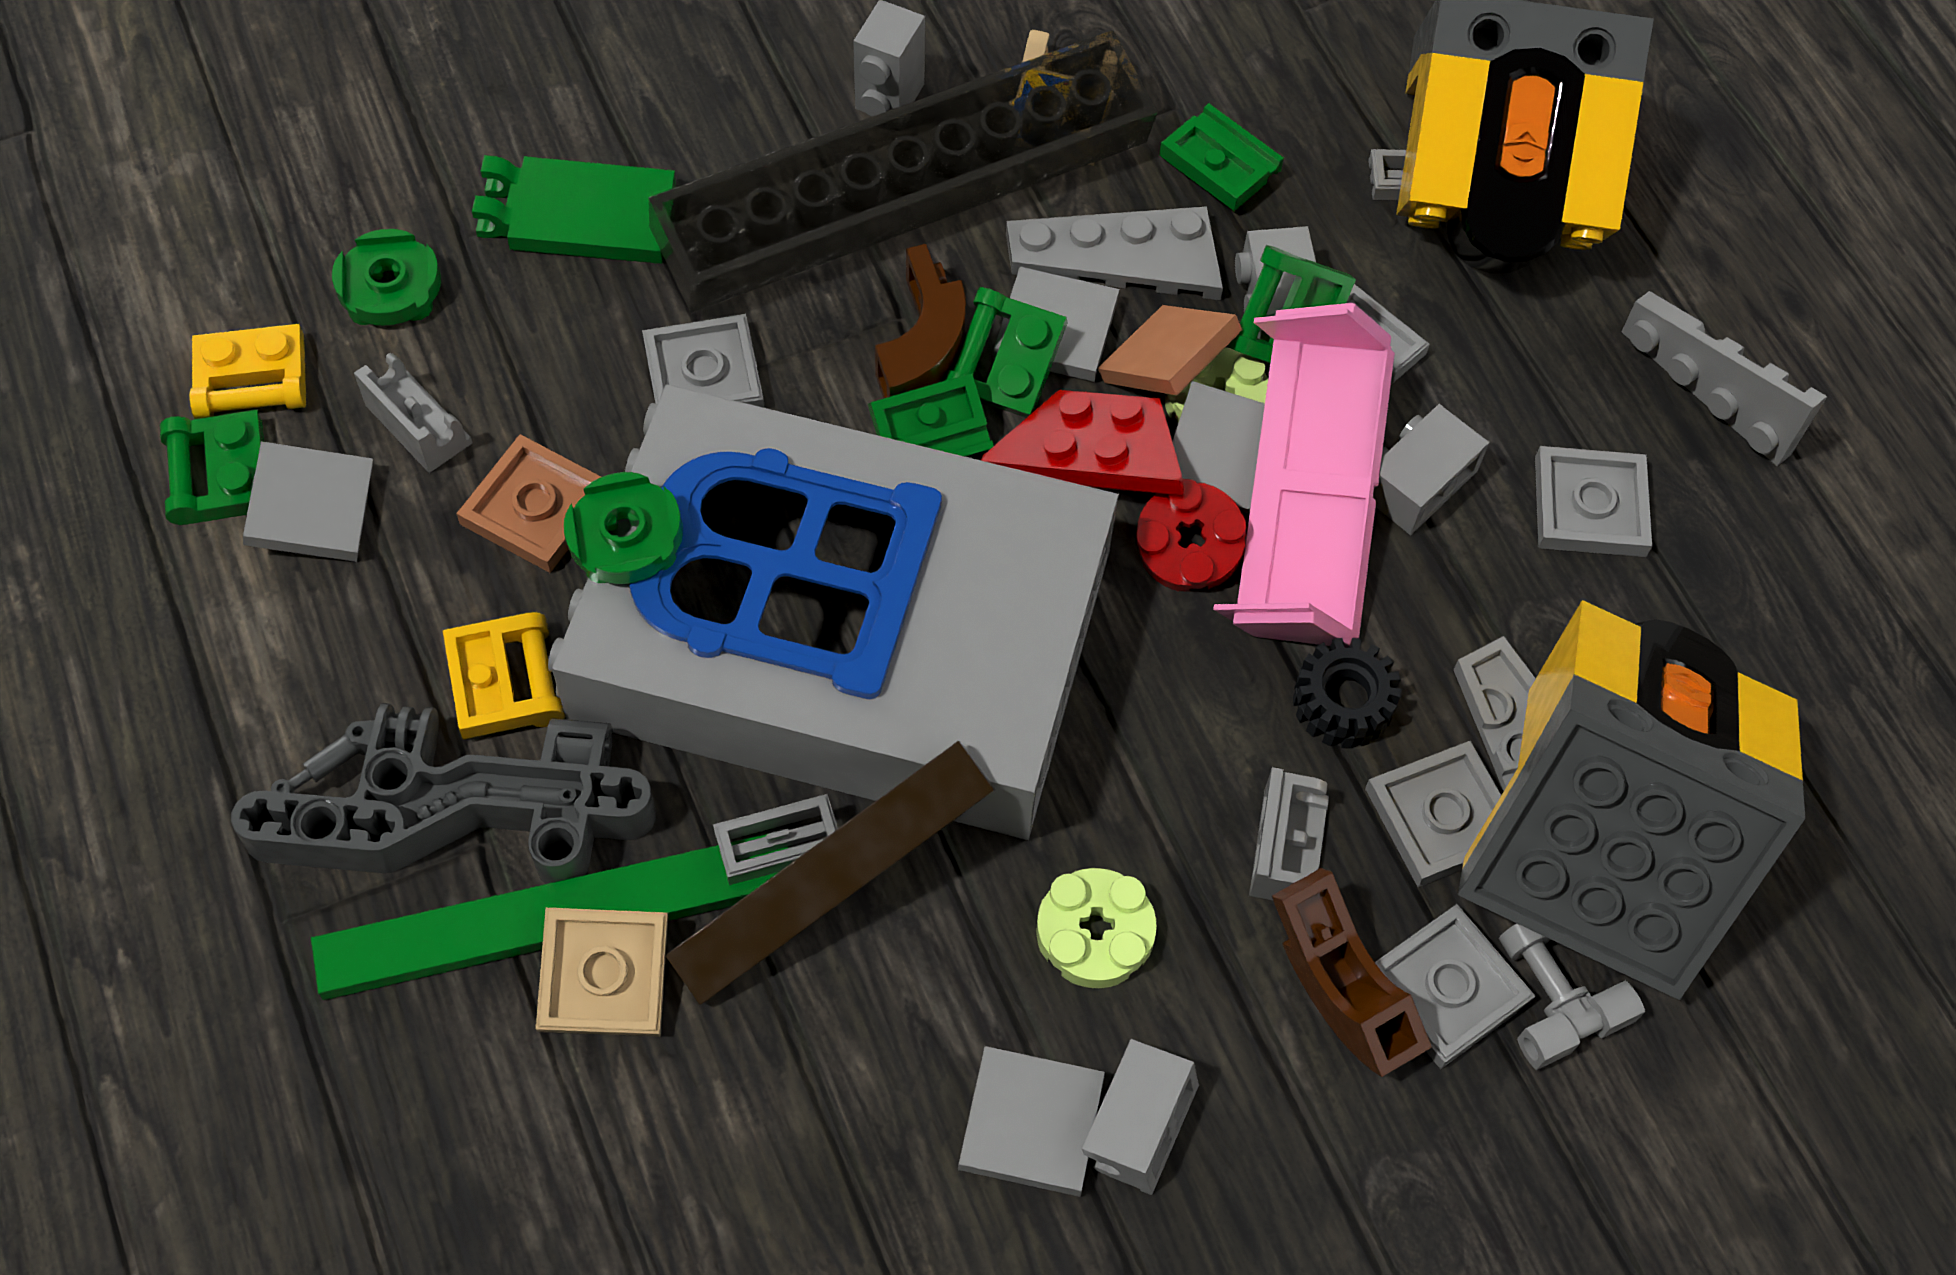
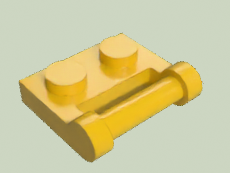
(245, 360)
(483, 676)

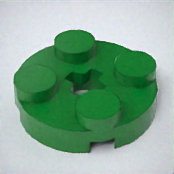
(393, 302)
(630, 557)

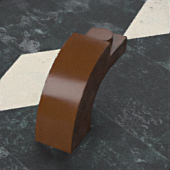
(935, 339)
(1342, 979)

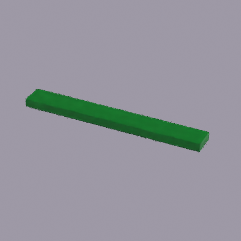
(514, 921)

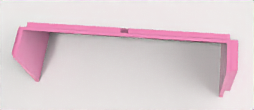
(1315, 476)

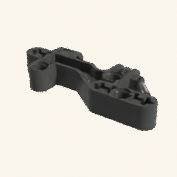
(441, 804)

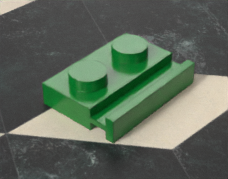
(1221, 157)
(936, 417)

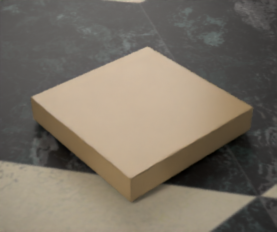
(602, 972)

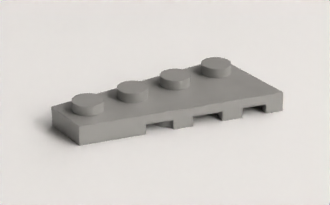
(1140, 247)

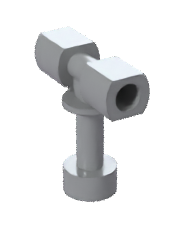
(1572, 1012)

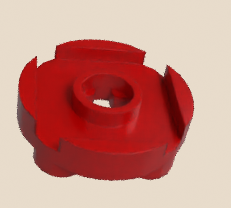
(1196, 565)

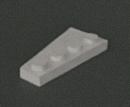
(1734, 389)
(1497, 695)

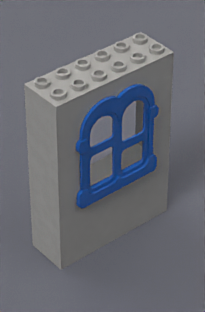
(961, 636)

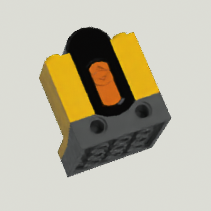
(1521, 126)
(1640, 799)

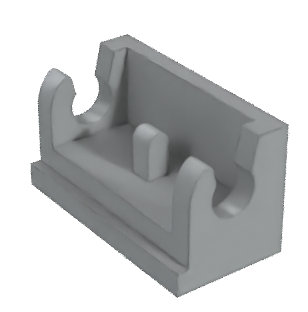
(412, 414)
(1288, 832)
(1141, 1115)

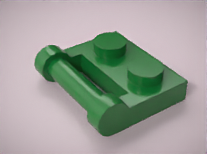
(1312, 287)
(1023, 354)
(231, 462)

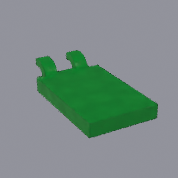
(571, 207)

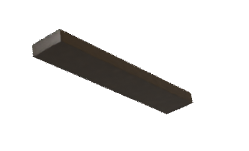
(830, 872)

